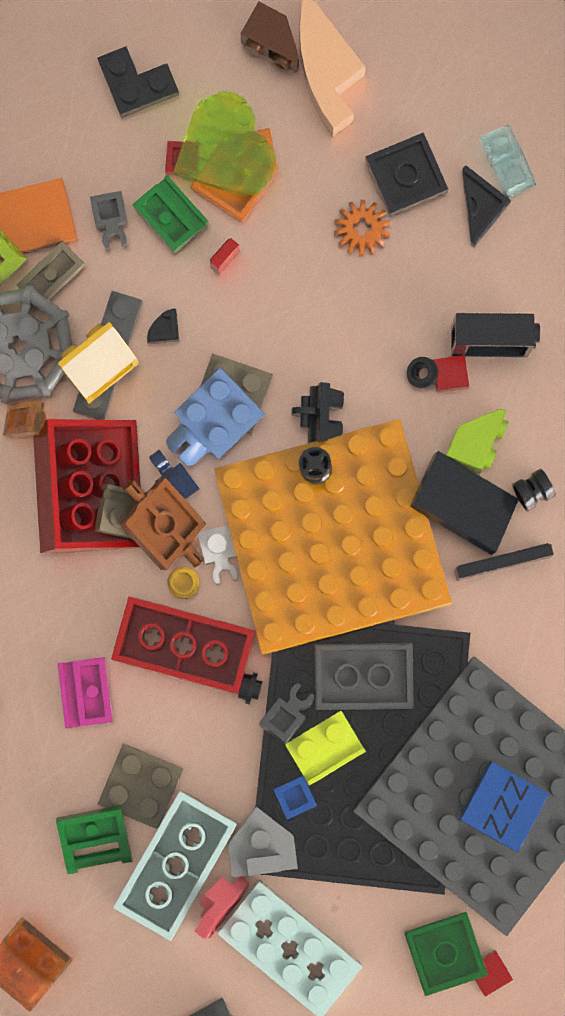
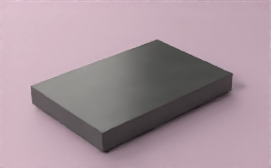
(363, 676)

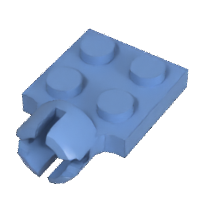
(213, 419)

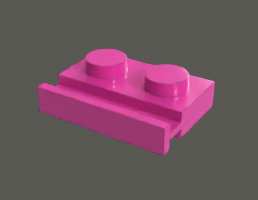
(85, 692)

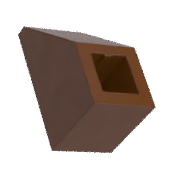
(270, 35)

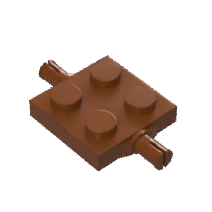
(163, 523)

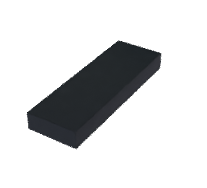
(503, 561)

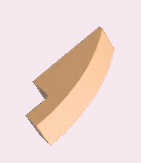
(327, 67)

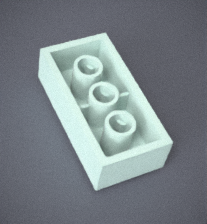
(154, 870)
(292, 971)

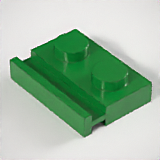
(170, 214)

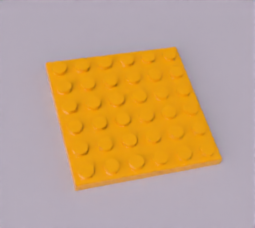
(332, 550)

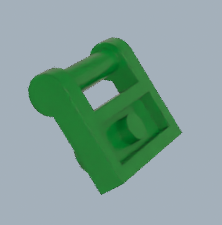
(92, 830)

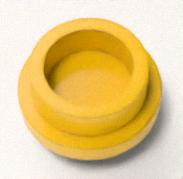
(183, 582)

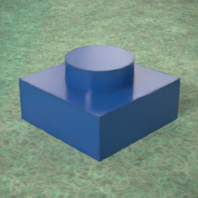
(295, 797)

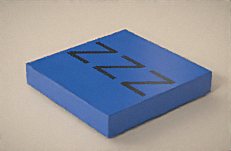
(503, 806)

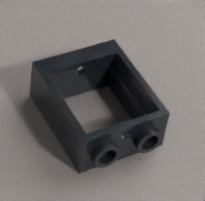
(494, 335)

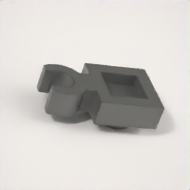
(109, 215)
(285, 718)

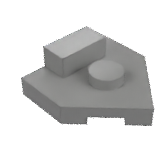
(261, 847)

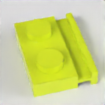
(325, 748)

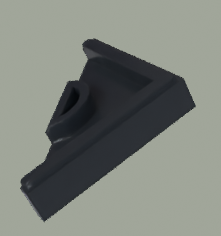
(483, 204)

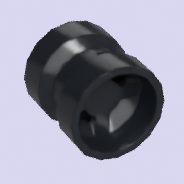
(534, 490)

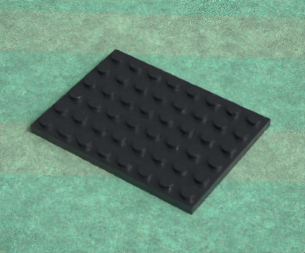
(330, 838)

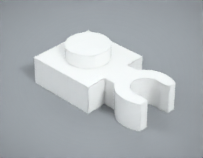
(217, 549)

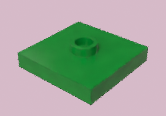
(446, 953)

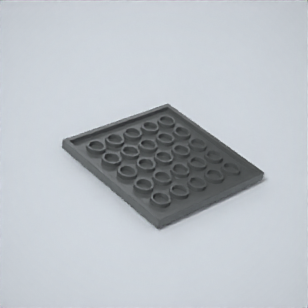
(436, 772)

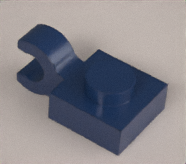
(176, 476)

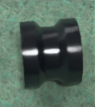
(311, 460)

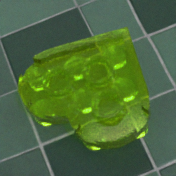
(225, 148)

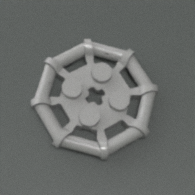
(37, 348)

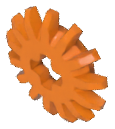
(371, 236)

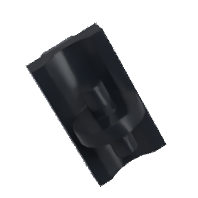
(315, 412)

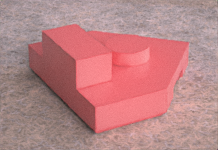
(218, 903)

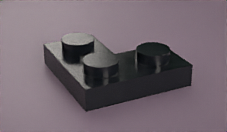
(134, 90)

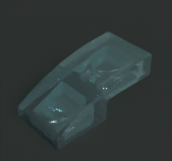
(508, 161)

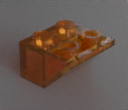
(30, 964)

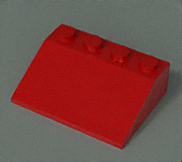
(70, 469)

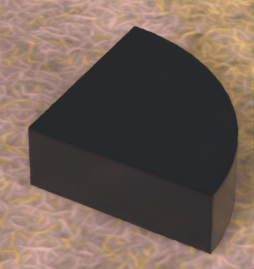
(164, 328)

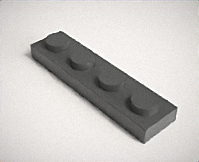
(122, 313)

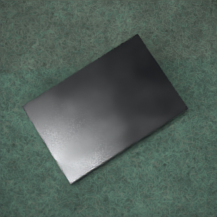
(464, 503)

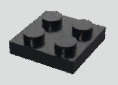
(406, 174)

